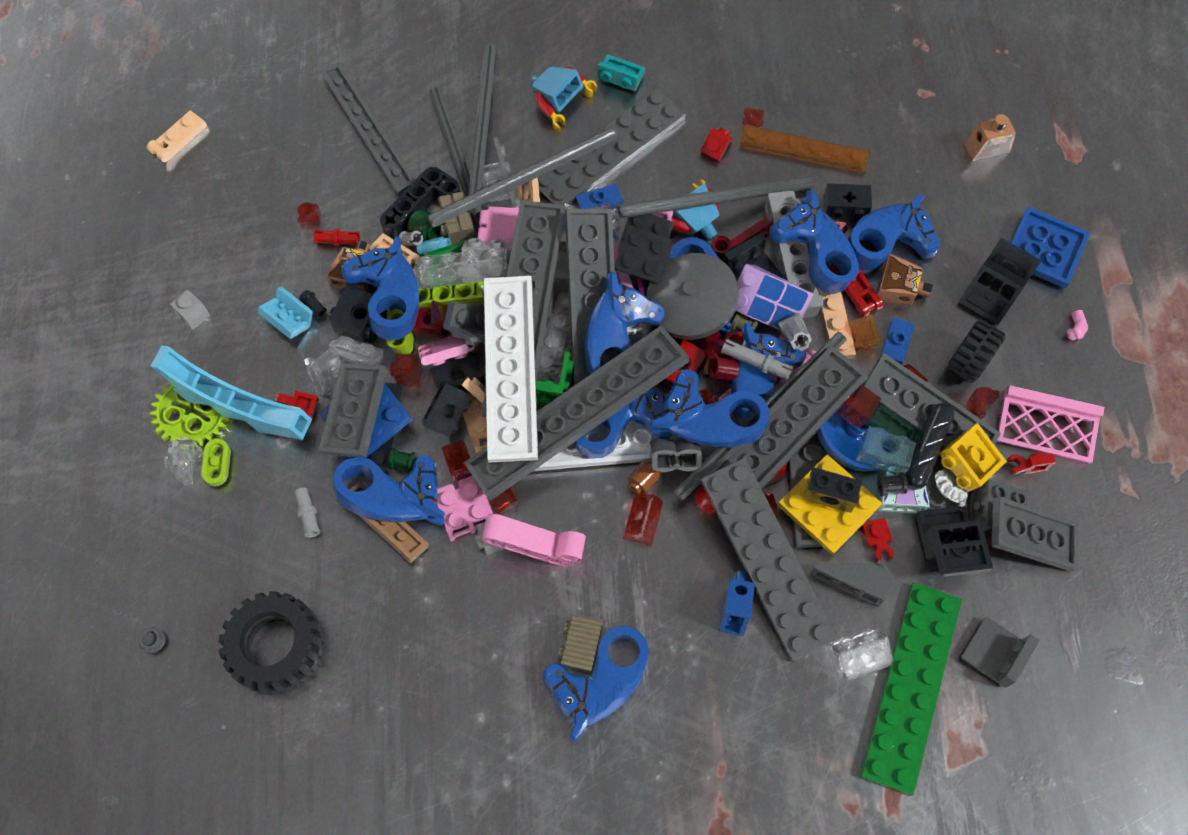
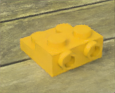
(972, 458)

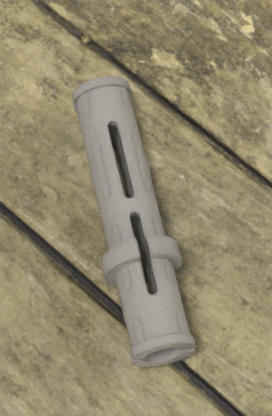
(759, 360)

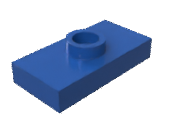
(599, 197)
(898, 339)

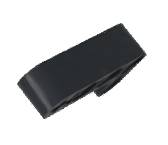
(395, 219)

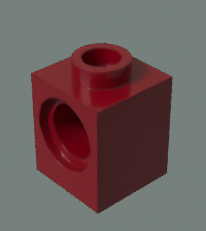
(425, 331)

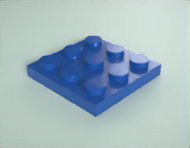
(1053, 242)
(389, 419)

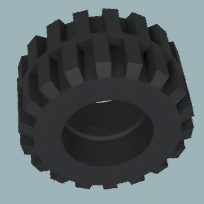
(976, 350)

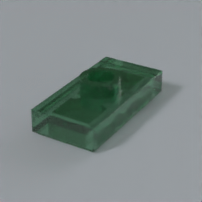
(891, 423)

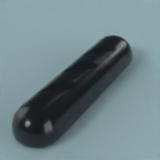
(929, 445)

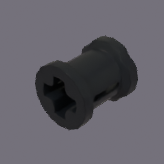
(899, 484)

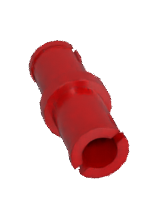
(336, 237)

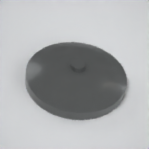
(696, 295)

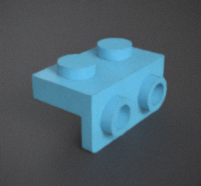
(287, 313)

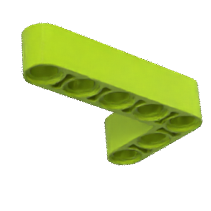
(454, 293)

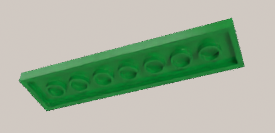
(911, 689)

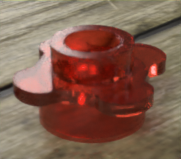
(750, 113)
(306, 208)

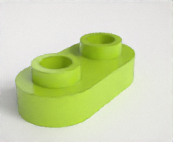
(214, 464)

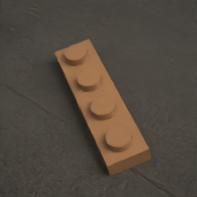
(397, 534)

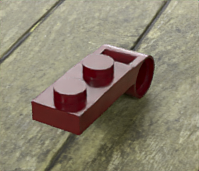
(726, 244)
(720, 365)

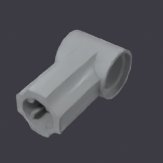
(795, 332)

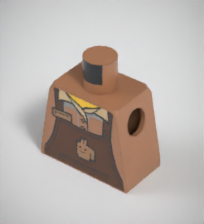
(991, 138)
(334, 274)
(901, 282)

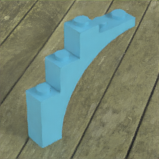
(229, 401)

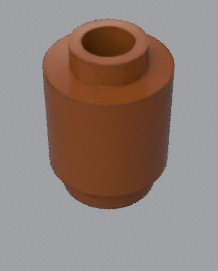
(643, 478)

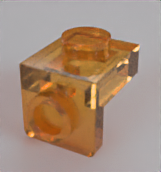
(865, 332)

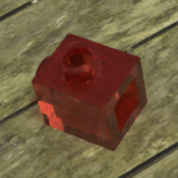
(407, 370)
(860, 406)

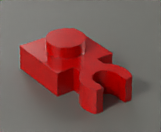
(878, 536)

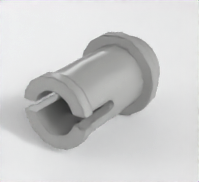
(409, 239)

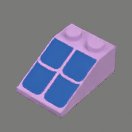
(769, 296)

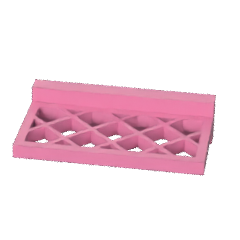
(1050, 404)

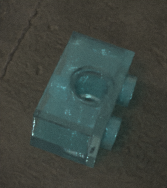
(873, 454)

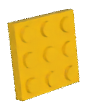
(823, 523)

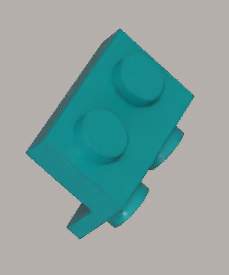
(620, 72)

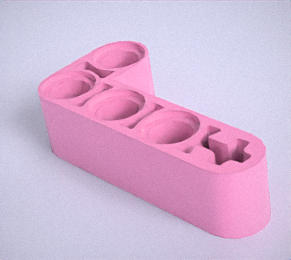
(533, 541)

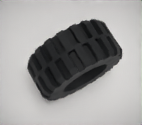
(245, 625)

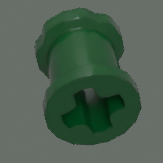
(401, 460)

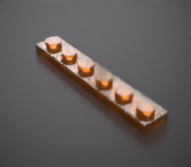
(805, 148)

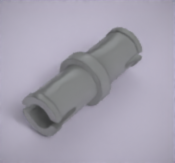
(306, 512)

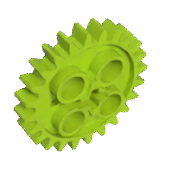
(181, 427)

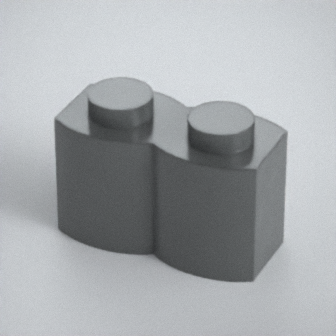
(675, 454)

